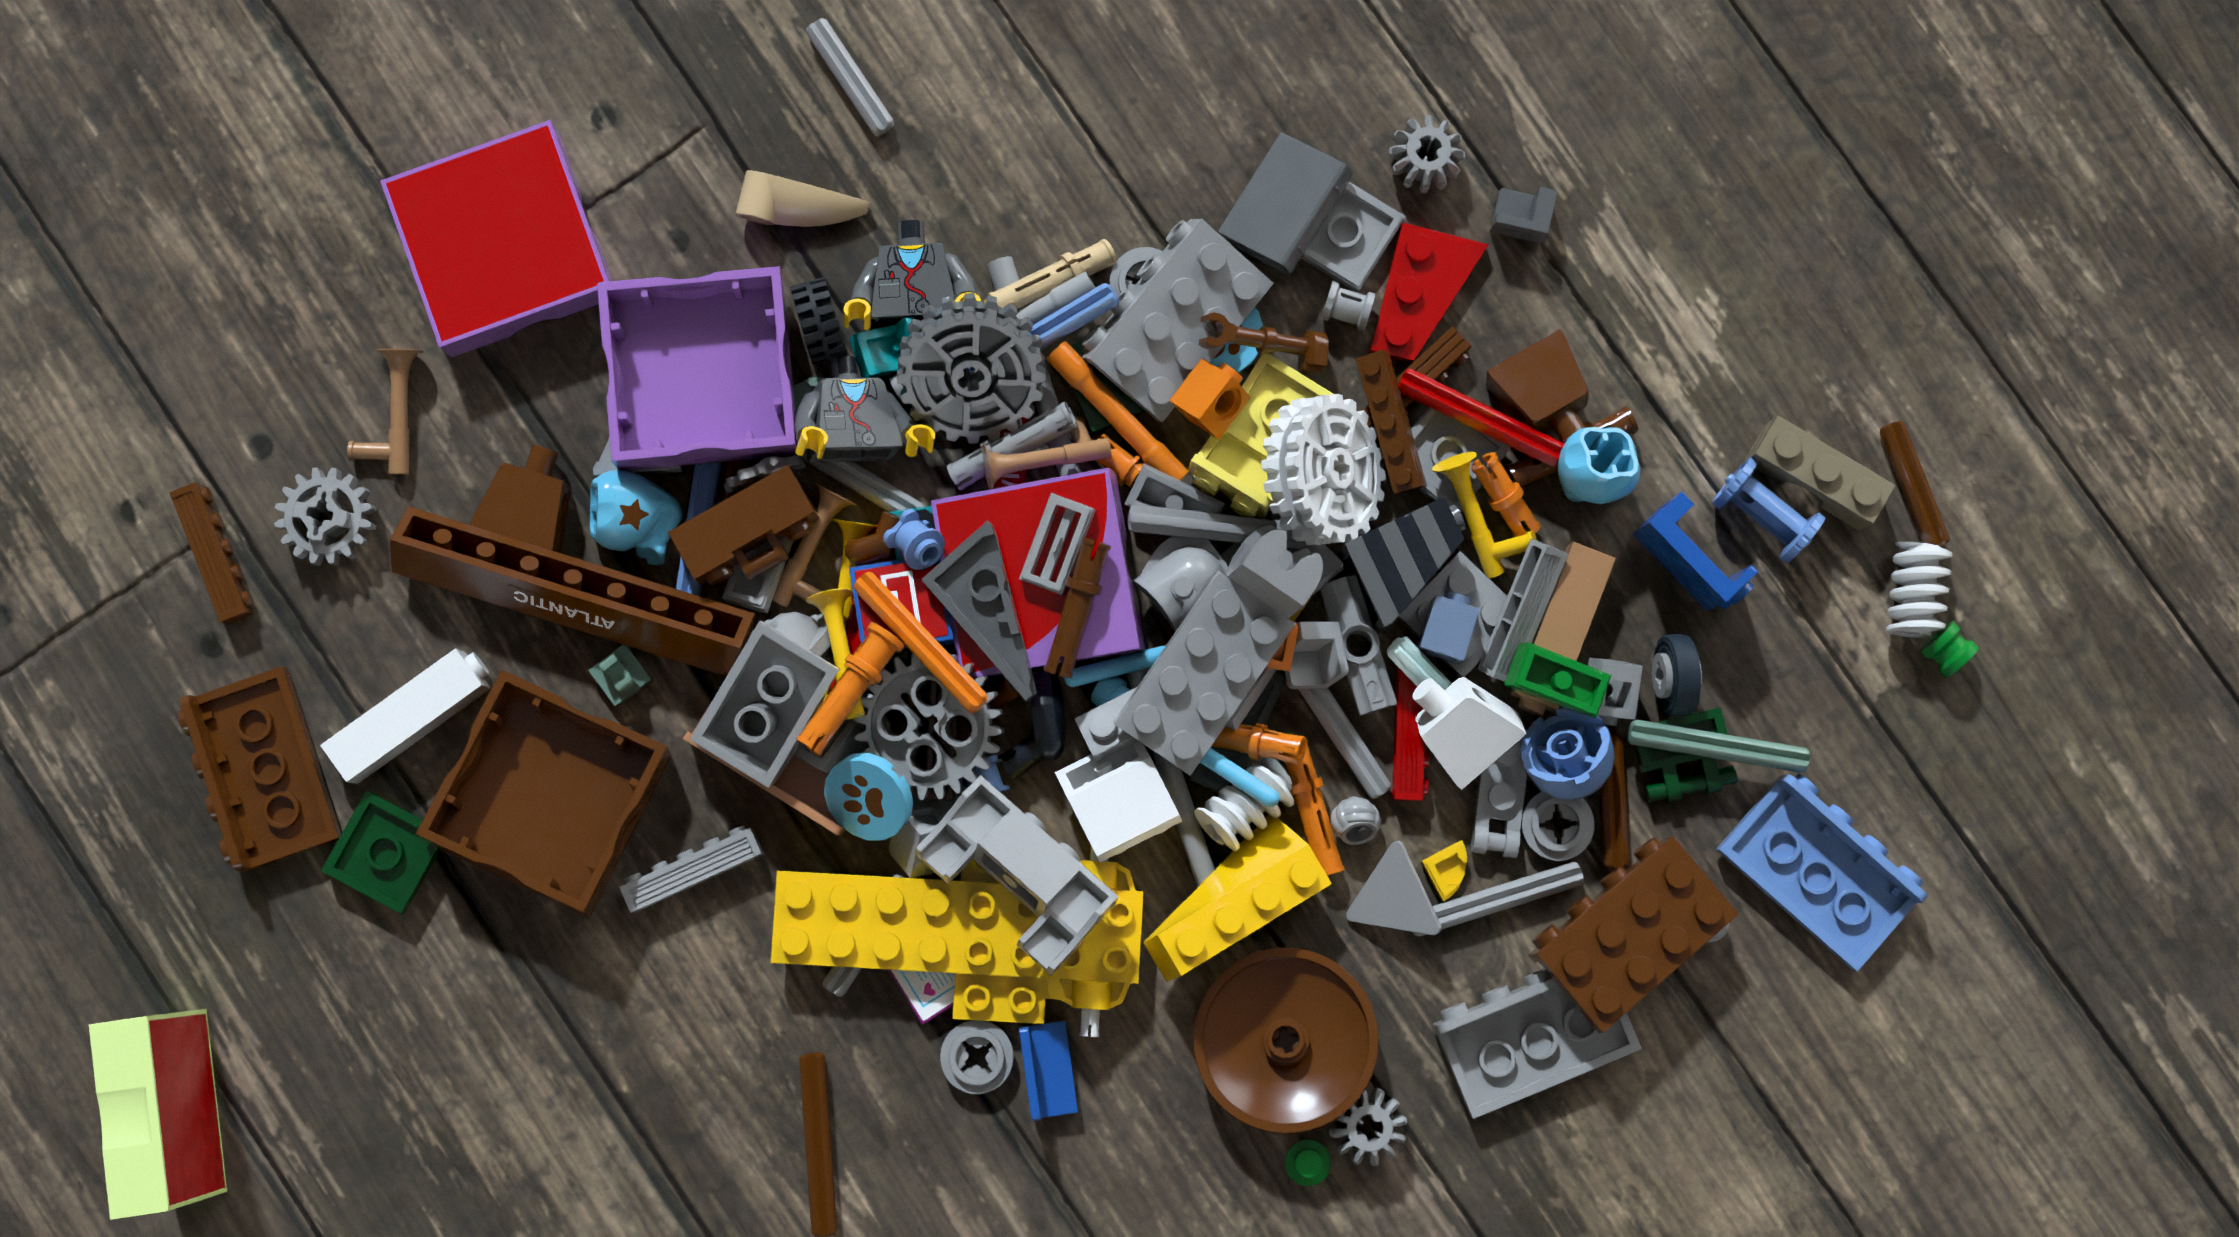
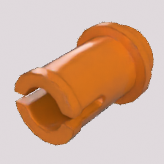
(1122, 463)

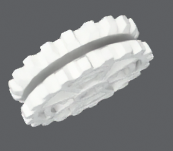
(1323, 470)

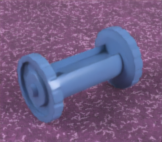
(1768, 510)

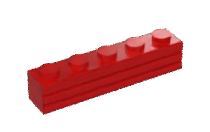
(1408, 745)

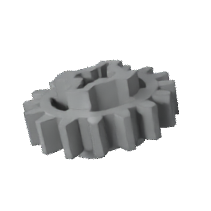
(327, 498)

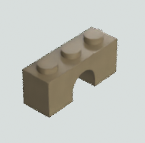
(1841, 483)

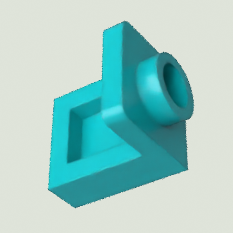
(879, 349)

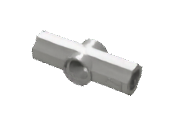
(1366, 674)

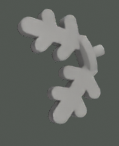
(764, 468)

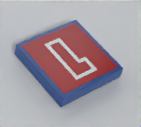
(912, 592)

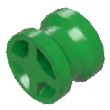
(1949, 649)

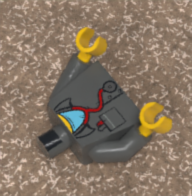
(907, 280)
(855, 419)

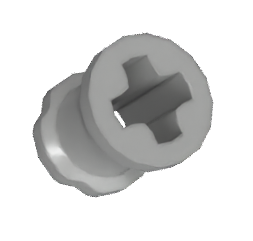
(1348, 306)

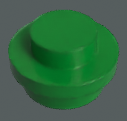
(1307, 1162)

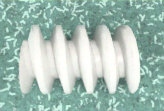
(1919, 590)
(1235, 809)

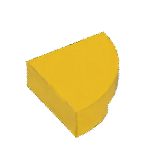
(1447, 869)

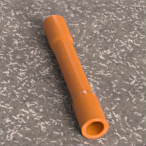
(1081, 376)

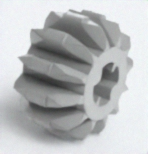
(1422, 170)
(1381, 1137)

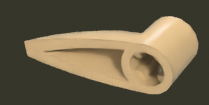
(787, 202)

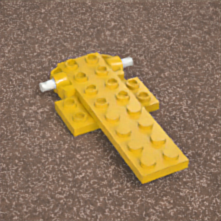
(960, 930)

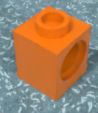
(1211, 397)

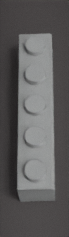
(1523, 607)
(691, 869)

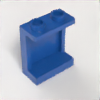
(1686, 560)

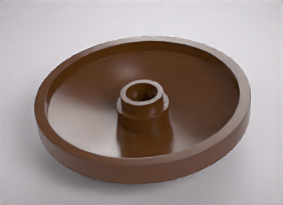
(1286, 1040)

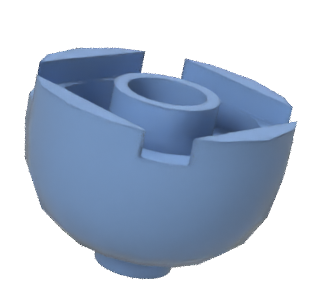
(1568, 754)

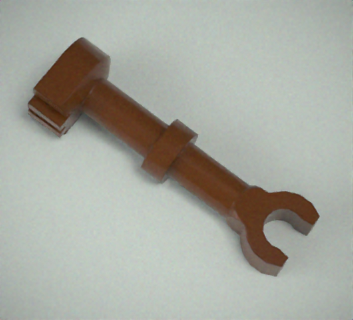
(1311, 348)

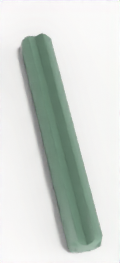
(1718, 746)

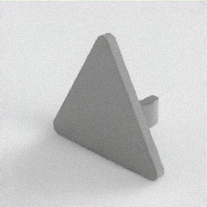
(1395, 896)

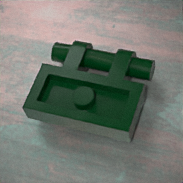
(1710, 776)

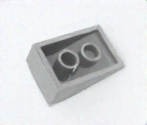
(765, 704)

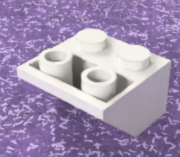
(1118, 799)

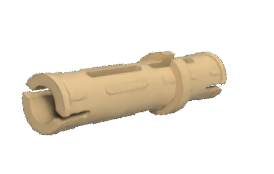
(1039, 284)

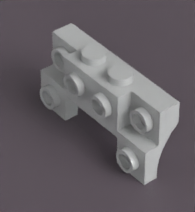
(1027, 863)

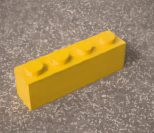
(1238, 898)

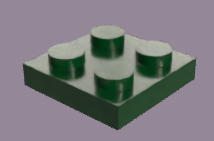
(382, 853)

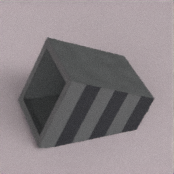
(1402, 558)

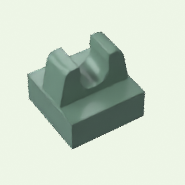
(621, 675)

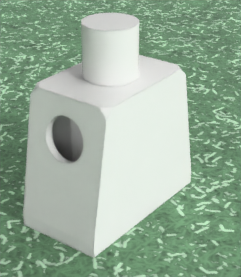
(1465, 727)

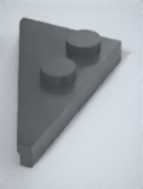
(979, 596)

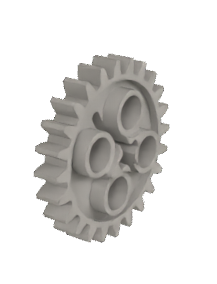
(902, 749)

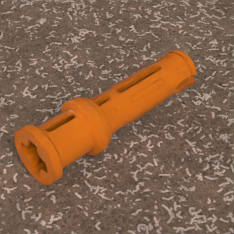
(860, 672)

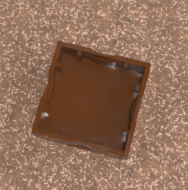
(545, 794)

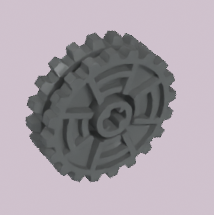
(966, 335)

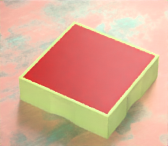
(157, 1112)

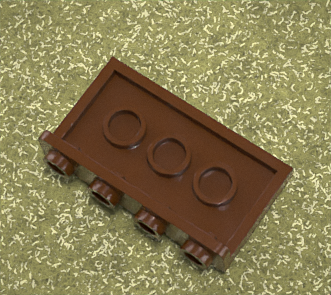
(259, 770)
(1632, 932)

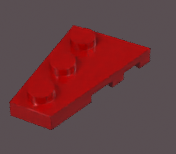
(1420, 287)

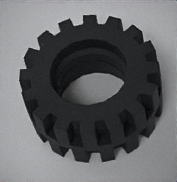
(818, 320)

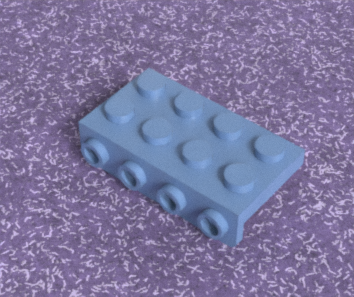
(1822, 869)

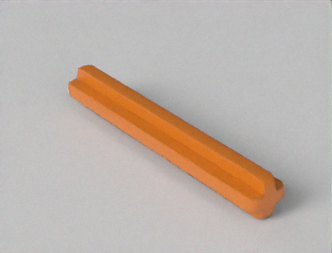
(920, 642)

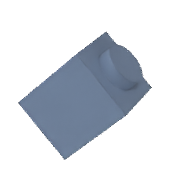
(1448, 627)

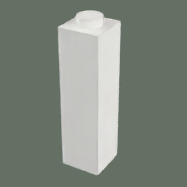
(407, 715)

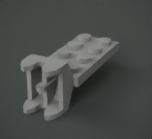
(1221, 648)

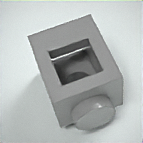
(1622, 691)

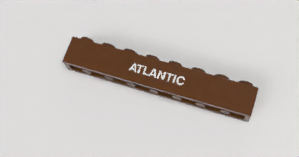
(569, 591)

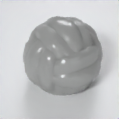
(1355, 820)

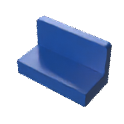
(1048, 1069)

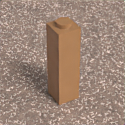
(1569, 612)

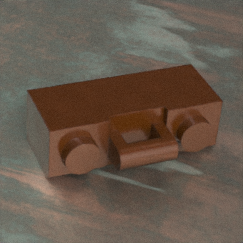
(742, 523)

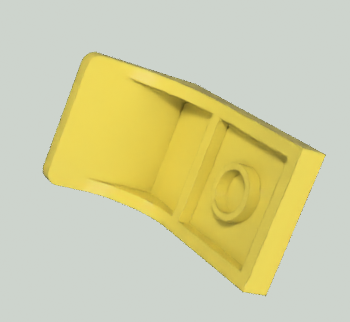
(1234, 461)

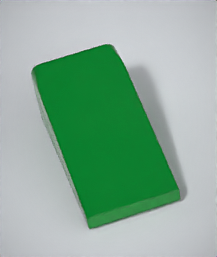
(1557, 679)

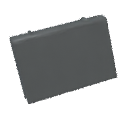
(1285, 203)

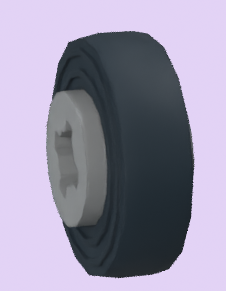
(1676, 674)

